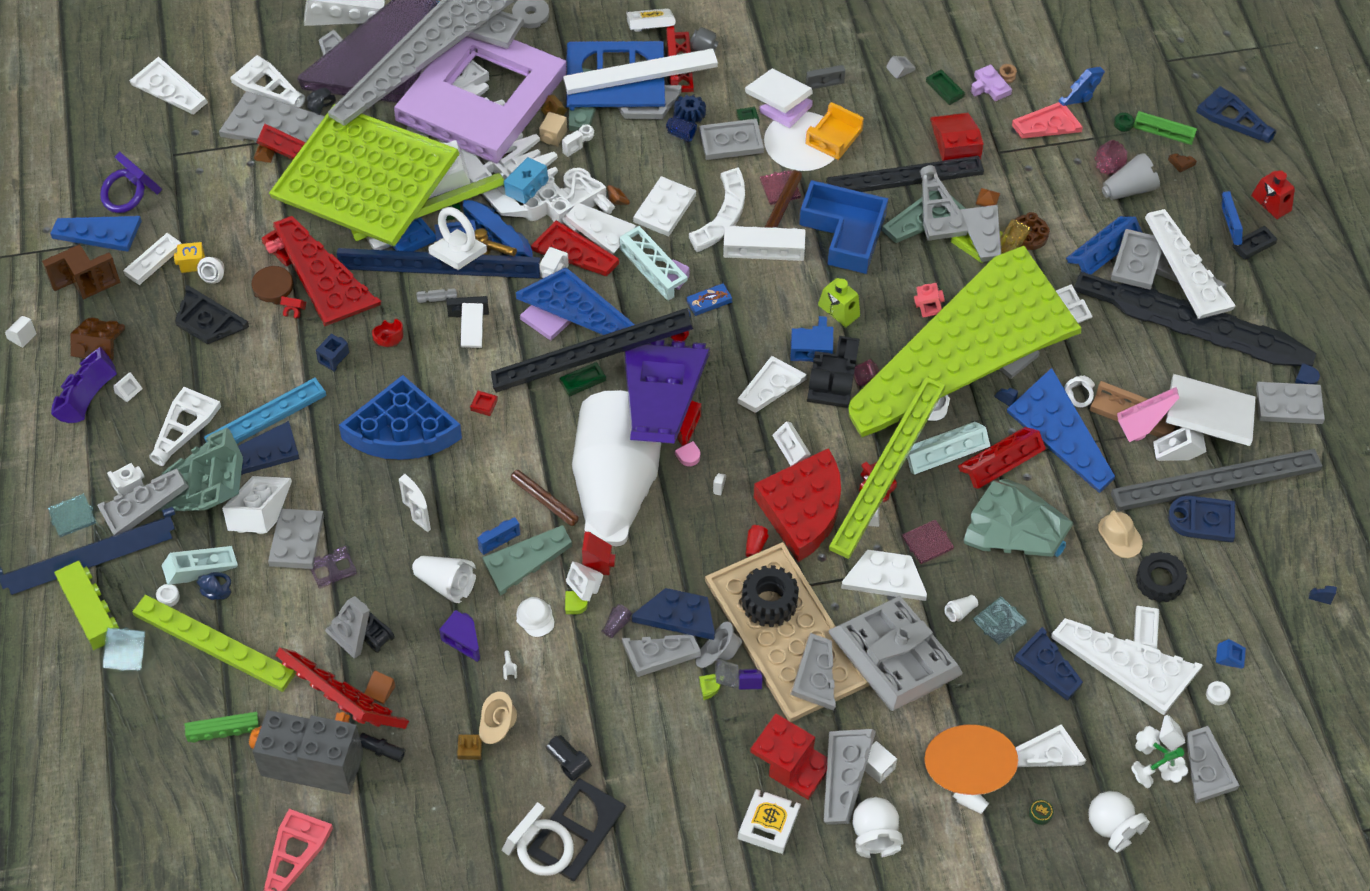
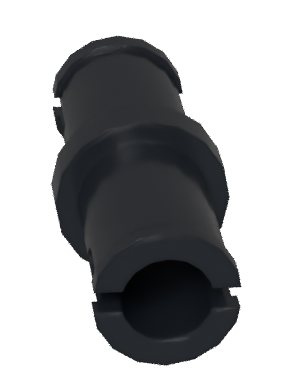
(382, 747)

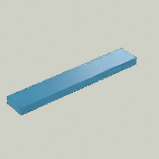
(274, 410)

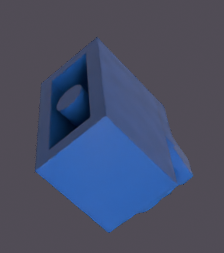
(807, 341)

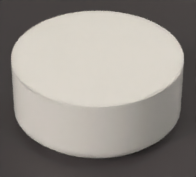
(168, 595)
(1218, 693)

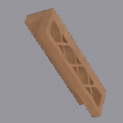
(1110, 405)

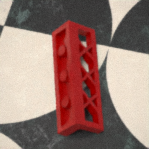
(674, 48)
(1003, 456)

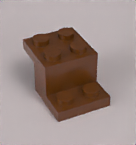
(76, 268)

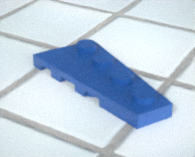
(98, 231)

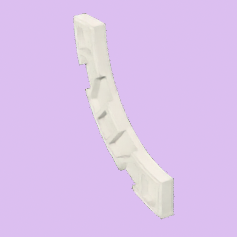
(728, 214)

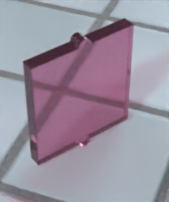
(774, 185)
(928, 541)

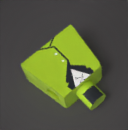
(840, 302)

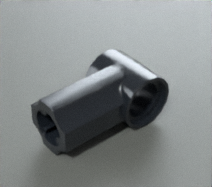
(572, 762)

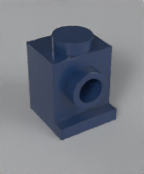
(332, 351)

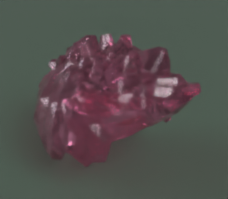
(1111, 157)

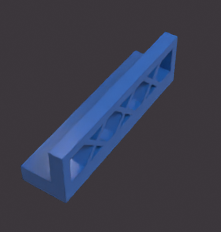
(1103, 245)

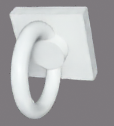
(456, 247)
(527, 831)

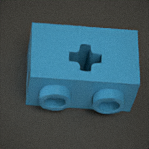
(526, 180)

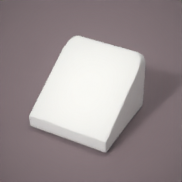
(1171, 734)

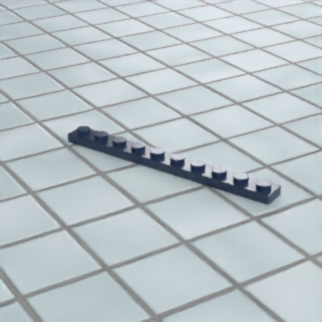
(426, 263)

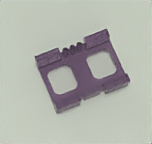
(335, 574)

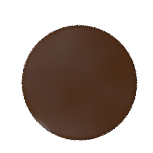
(1039, 231)
(272, 283)

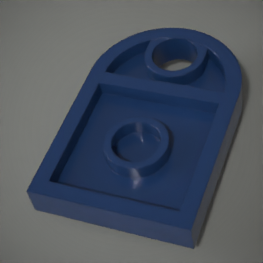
(1204, 518)

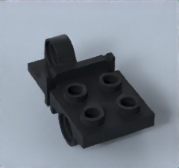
(834, 374)

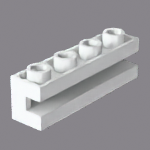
(764, 243)

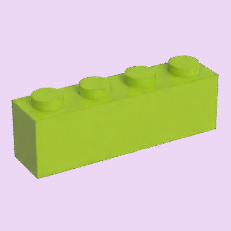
(85, 602)

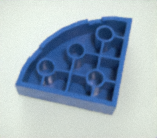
(400, 424)

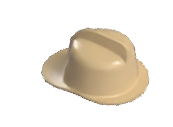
(1120, 534)
(496, 717)

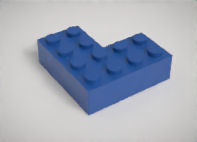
(851, 216)

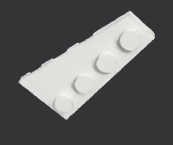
(169, 86)

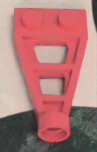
(305, 829)

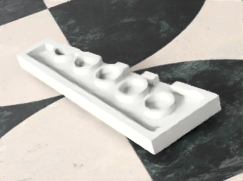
(1196, 281)

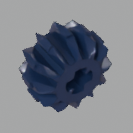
(690, 108)

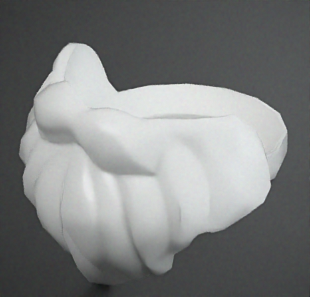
(1078, 380)

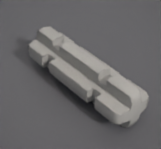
(436, 295)

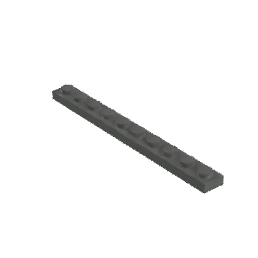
(1216, 479)

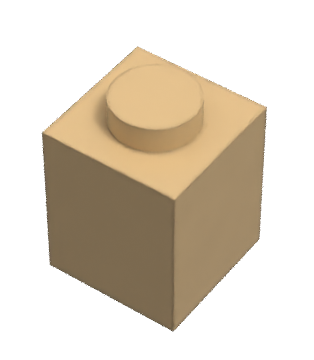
(553, 129)

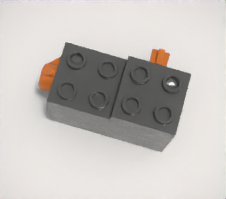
(308, 751)

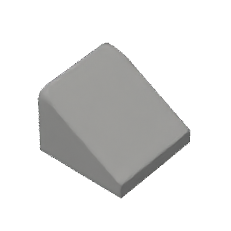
(900, 66)

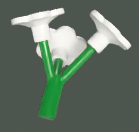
(1171, 766)

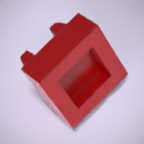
(292, 304)

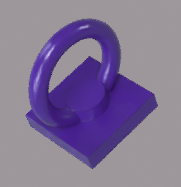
(136, 176)

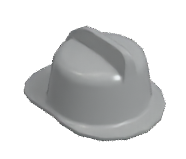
(721, 648)

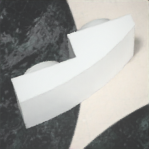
(471, 325)

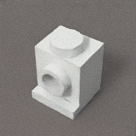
(553, 261)
(126, 479)

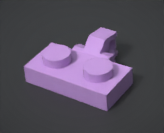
(990, 82)

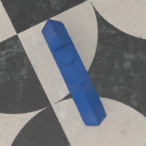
(496, 229)

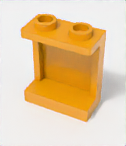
(835, 131)

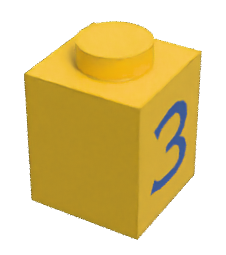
(189, 256)

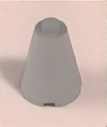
(1132, 179)

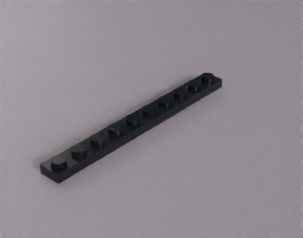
(592, 350)

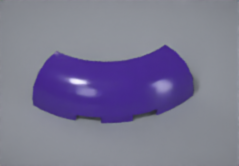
(82, 387)

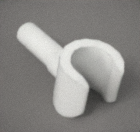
(509, 668)

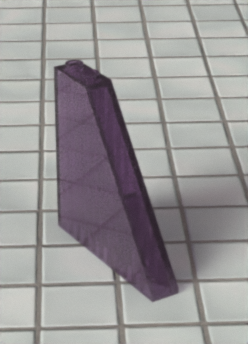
(365, 47)

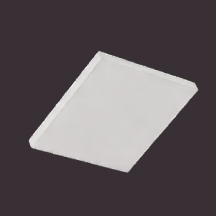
(1212, 410)

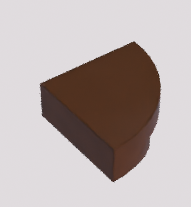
(1181, 162)

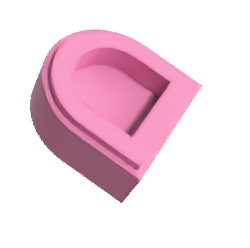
(689, 454)

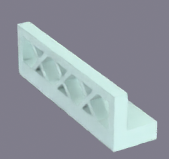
(647, 266)
(947, 447)

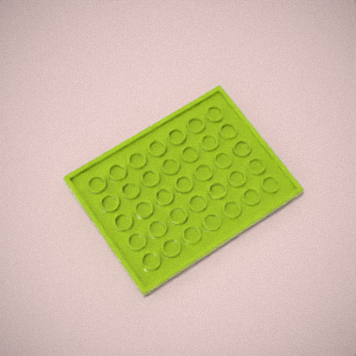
(365, 175)

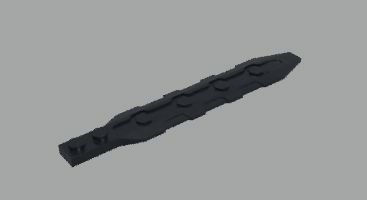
(1178, 314)

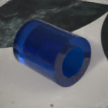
(681, 128)

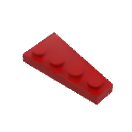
(579, 249)

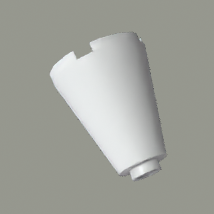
(447, 576)

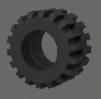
(770, 611)

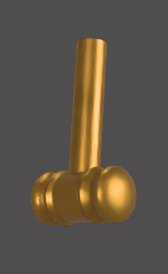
(481, 235)

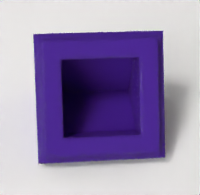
(750, 679)

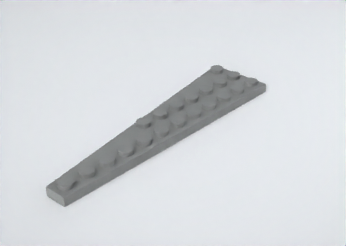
(430, 38)
(255, 110)

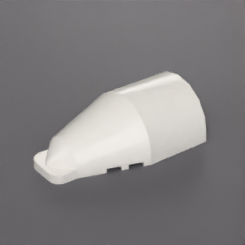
(611, 468)

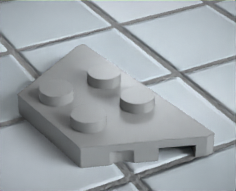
(671, 94)

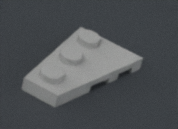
(815, 676)

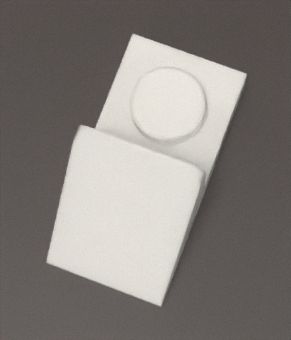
(584, 580)

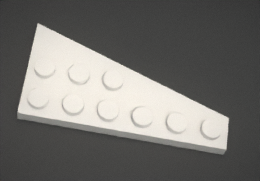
(1134, 666)

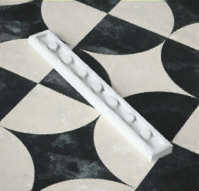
(640, 71)

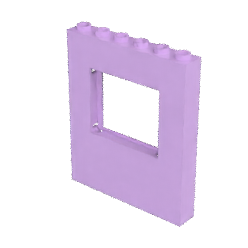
(473, 121)

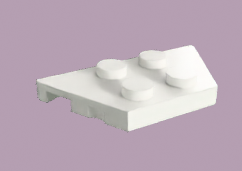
(886, 575)

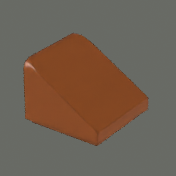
(380, 687)

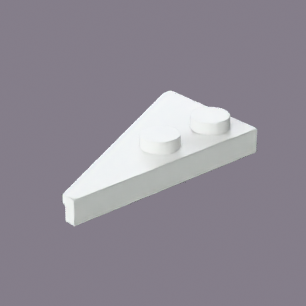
(1050, 749)

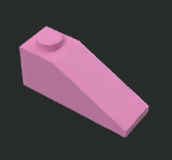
(1143, 417)

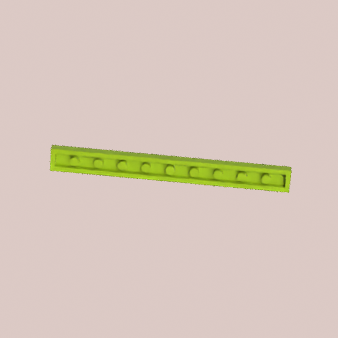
(887, 468)

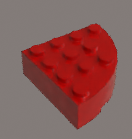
(802, 502)

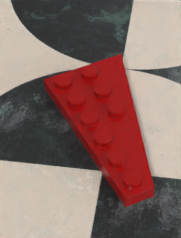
(325, 278)
(347, 696)

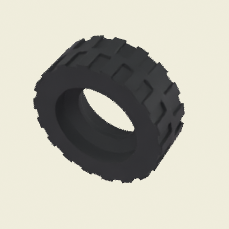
(1169, 563)

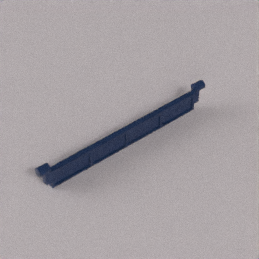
(90, 554)

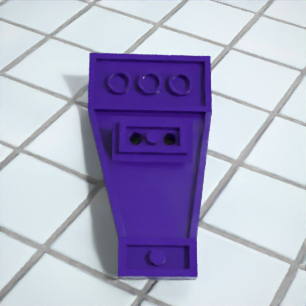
(661, 387)

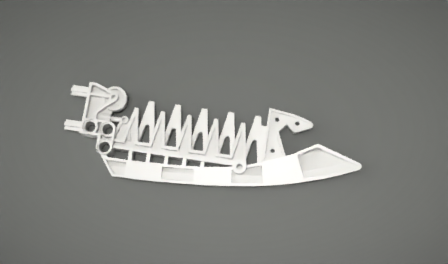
(549, 199)

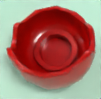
(388, 333)

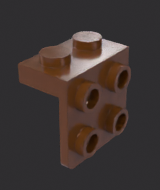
(95, 334)

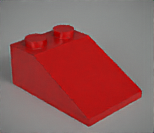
(957, 136)

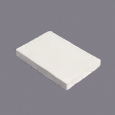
(778, 90)

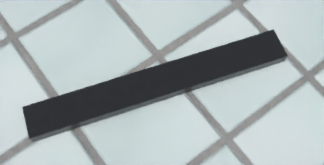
(907, 175)

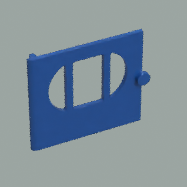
(636, 94)

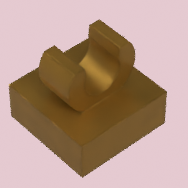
(553, 105)
(469, 747)

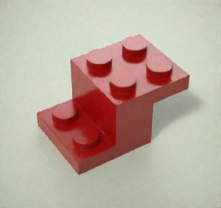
(791, 756)

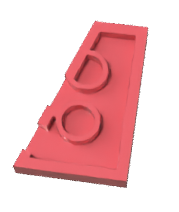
(1047, 121)

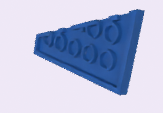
(575, 301)
(1063, 432)

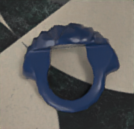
(212, 589)

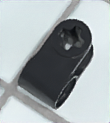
(377, 633)

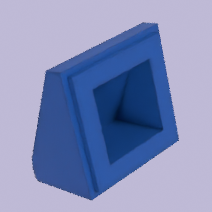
(1230, 654)

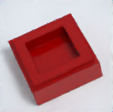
(484, 403)

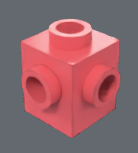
(929, 299)

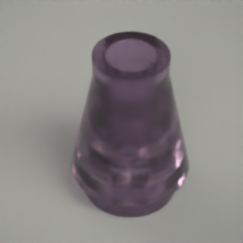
(617, 620)

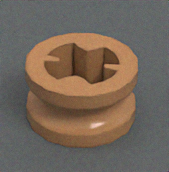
(1007, 68)

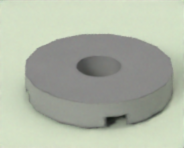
(534, 20)

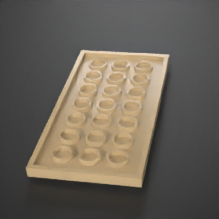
(780, 648)

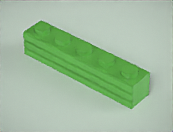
(1165, 128)
(221, 727)

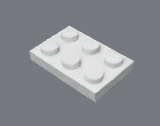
(664, 206)

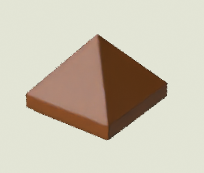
(616, 196)
(987, 197)

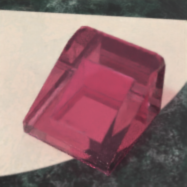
(865, 372)

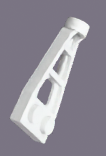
(255, 70)
(192, 403)

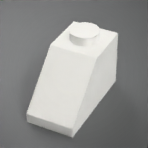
(1180, 445)

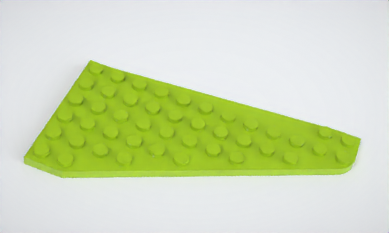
(986, 326)

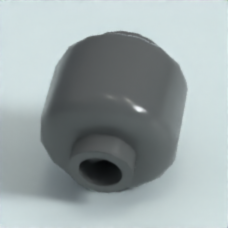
(703, 40)

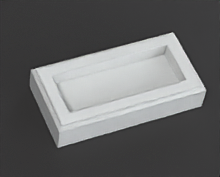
(1146, 626)

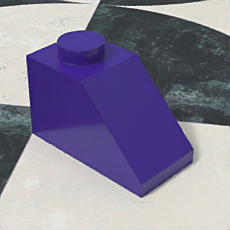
(461, 634)

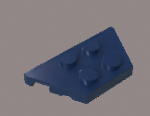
(678, 613)

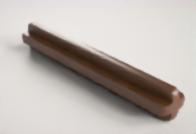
(784, 199)
(544, 497)

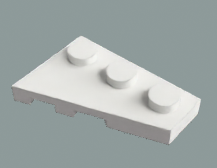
(599, 226)
(770, 383)

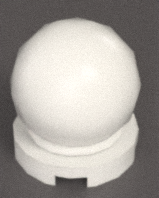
(1114, 817)
(877, 827)

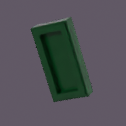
(945, 87)
(582, 379)

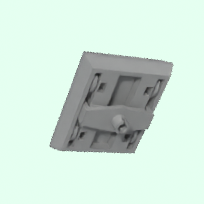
(901, 655)

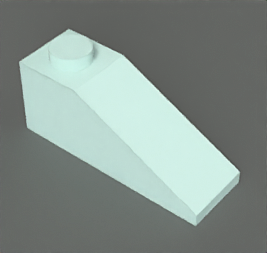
(189, 565)

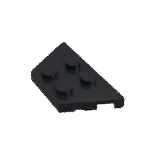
(207, 318)

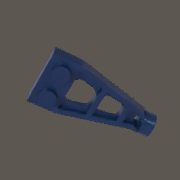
(1219, 100)

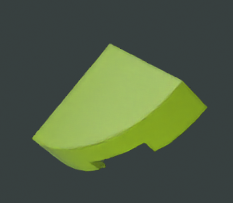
(709, 686)

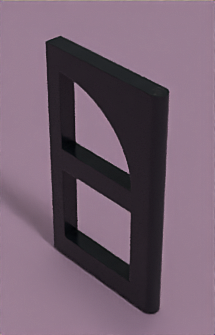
(608, 813)

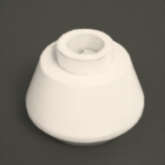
(211, 270)

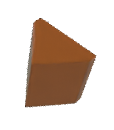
(264, 154)

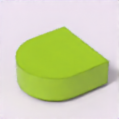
(574, 604)

